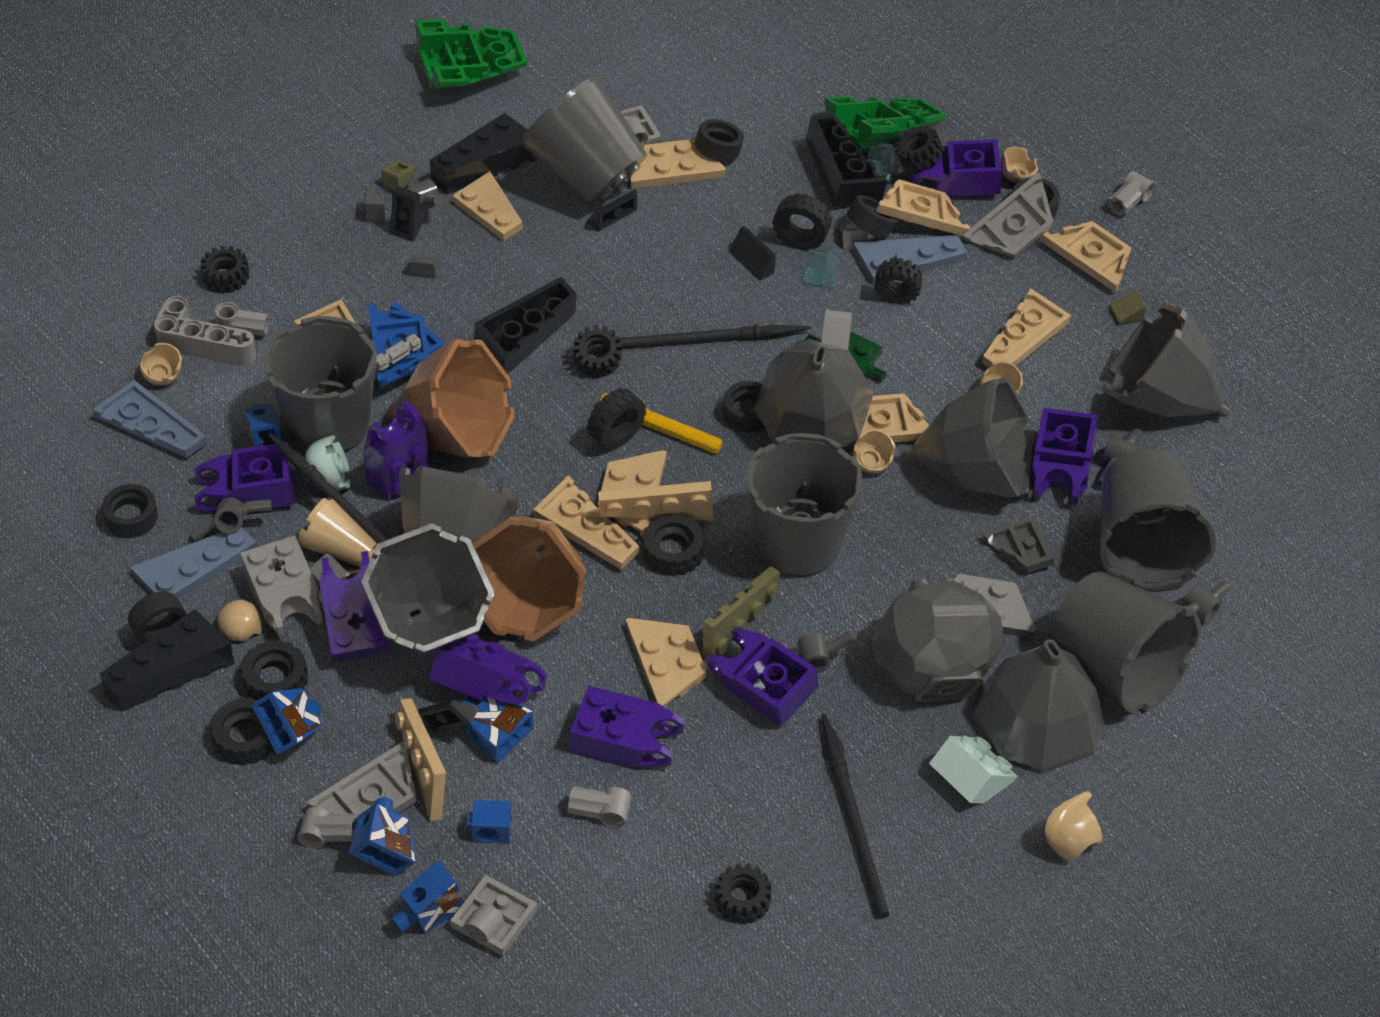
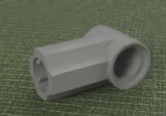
(1134, 189)
(229, 315)
(608, 806)
(322, 827)

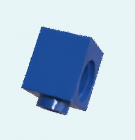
(490, 821)

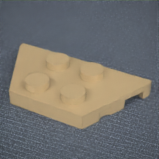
(675, 163)
(922, 206)
(1092, 251)
(896, 417)
(635, 473)
(666, 657)

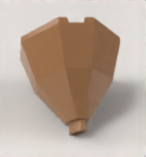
(460, 399)
(530, 583)

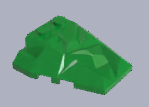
(465, 55)
(881, 121)

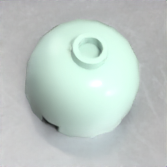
(329, 461)

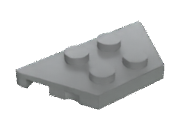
(1015, 221)
(1006, 600)
(382, 777)

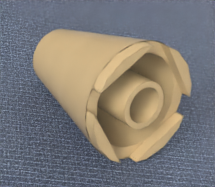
(335, 533)

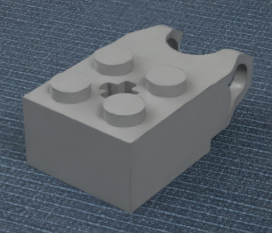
(281, 582)

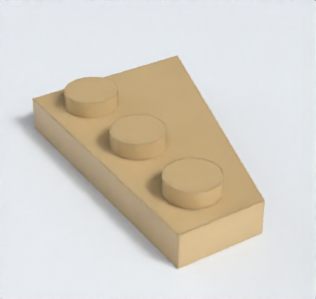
(489, 206)

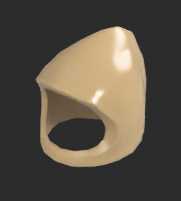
(1073, 827)

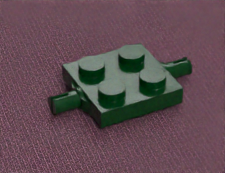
(865, 354)

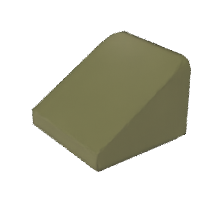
(397, 174)
(1128, 308)

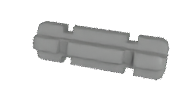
(397, 352)

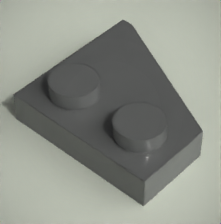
(1021, 544)

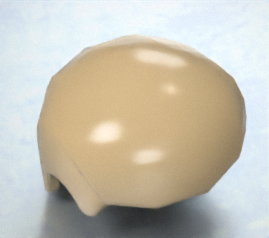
(1016, 164)
(161, 364)
(1003, 369)
(874, 451)
(239, 621)

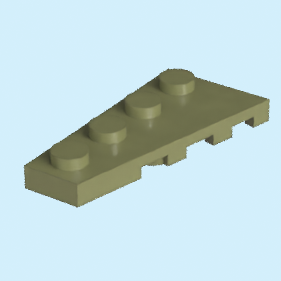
(718, 632)

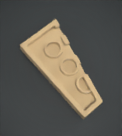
(583, 524)

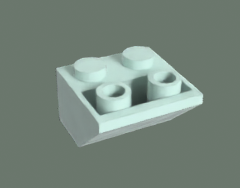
(973, 768)

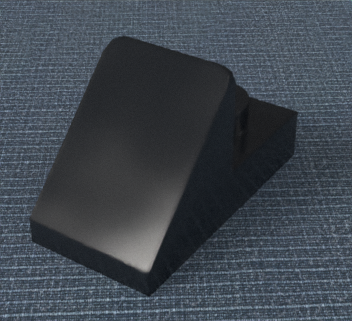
(406, 213)

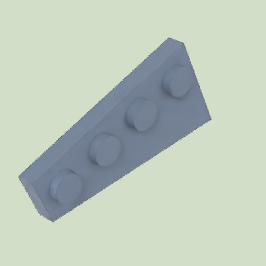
(925, 252)
(151, 419)
(192, 564)

